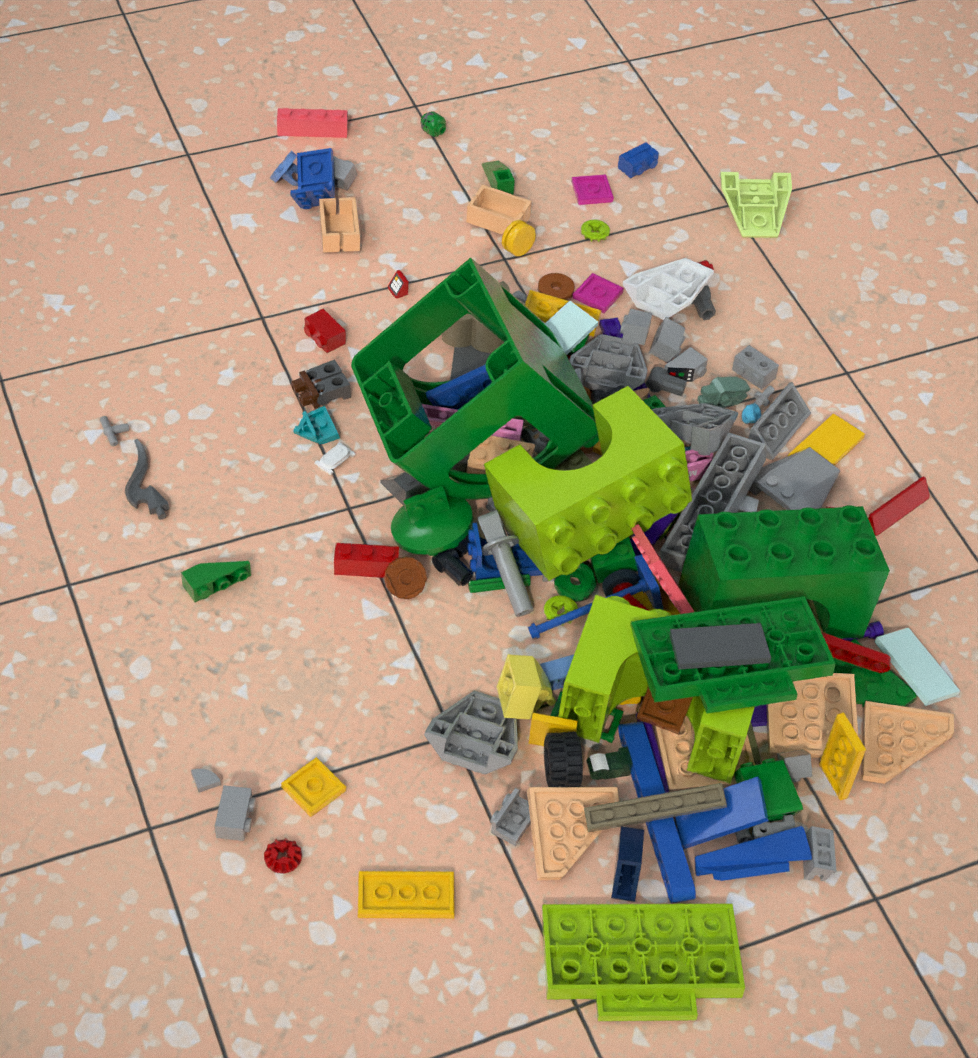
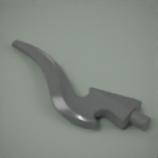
(150, 495)

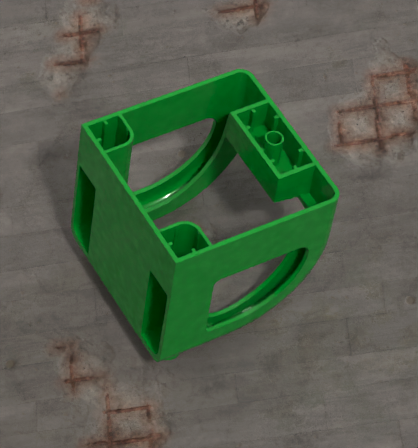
(526, 372)

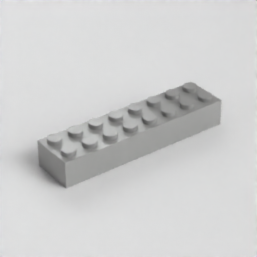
(719, 490)

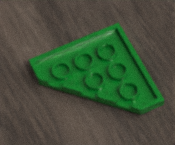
(876, 686)

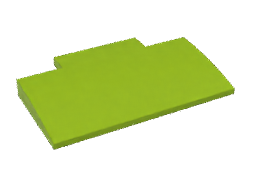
(642, 957)

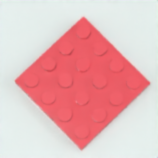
(660, 571)

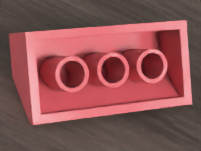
(312, 122)

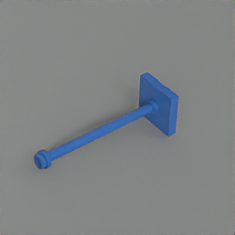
(646, 584)

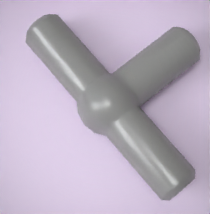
(110, 431)

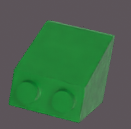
(777, 787)

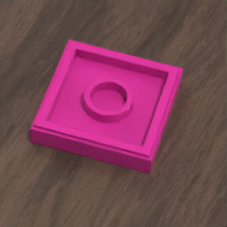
(592, 189)
(598, 293)

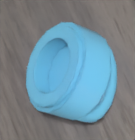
(751, 413)

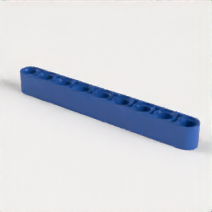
(662, 832)

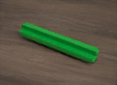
(493, 584)

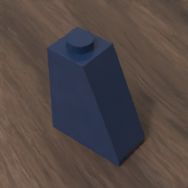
(628, 863)

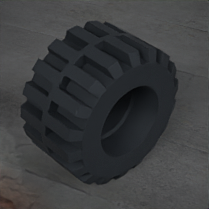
(563, 760)

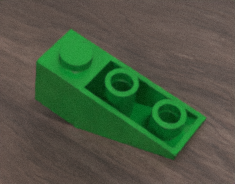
(499, 176)
(210, 578)

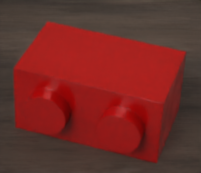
(325, 331)

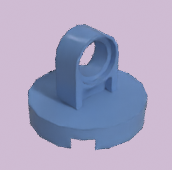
(286, 169)

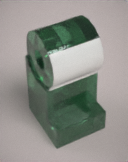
(610, 764)

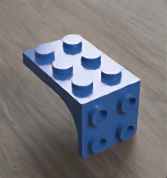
(314, 178)
(486, 566)

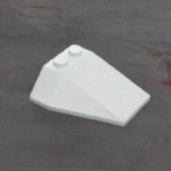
(667, 287)

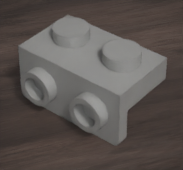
(512, 818)

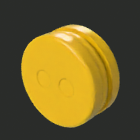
(518, 238)

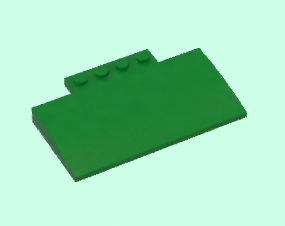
(792, 639)

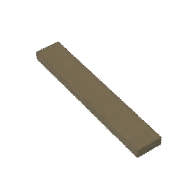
(655, 807)

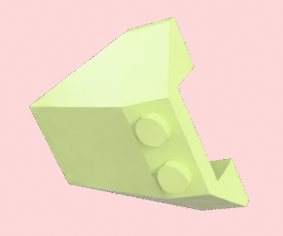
(757, 203)

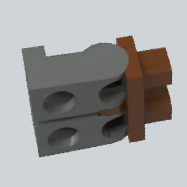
(321, 385)

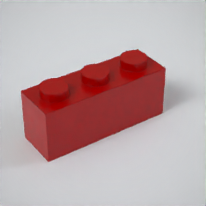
(363, 559)

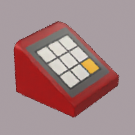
(398, 285)

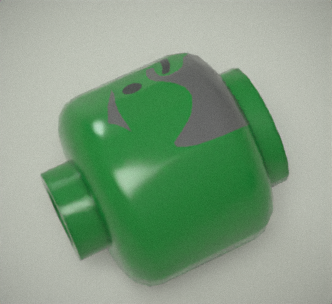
(433, 124)

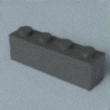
(405, 486)

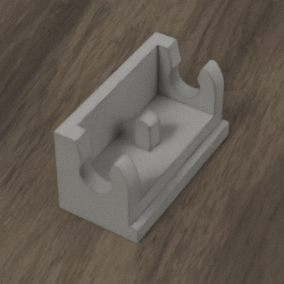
(823, 854)

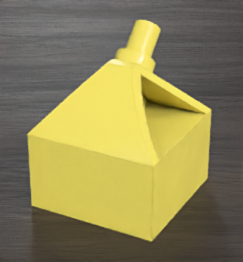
(523, 687)

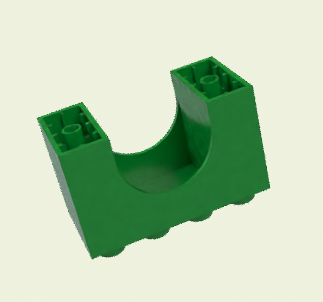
(788, 555)

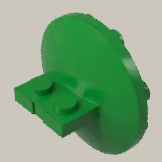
(431, 522)

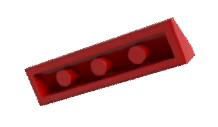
(899, 506)

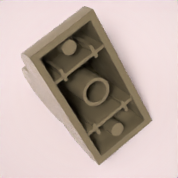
(470, 331)

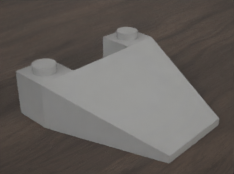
(700, 424)

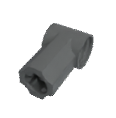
(704, 304)
(660, 380)

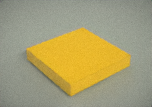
(544, 724)
(313, 787)

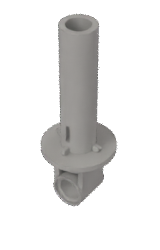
(500, 547)

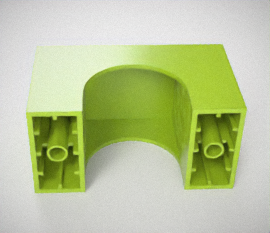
(590, 509)
(610, 672)

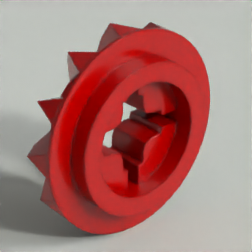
(284, 864)

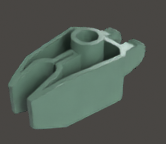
(724, 392)

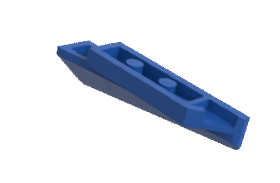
(756, 857)

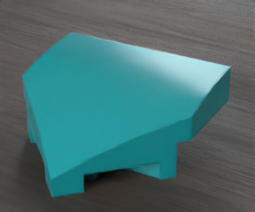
(317, 426)

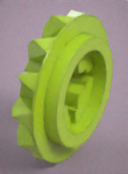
(595, 225)
(555, 604)

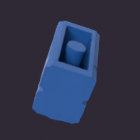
(638, 160)

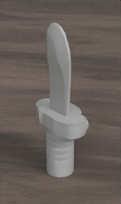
(762, 398)

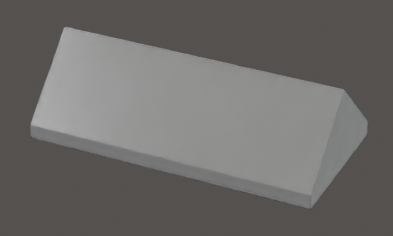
(780, 421)

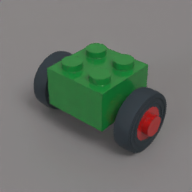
(616, 568)

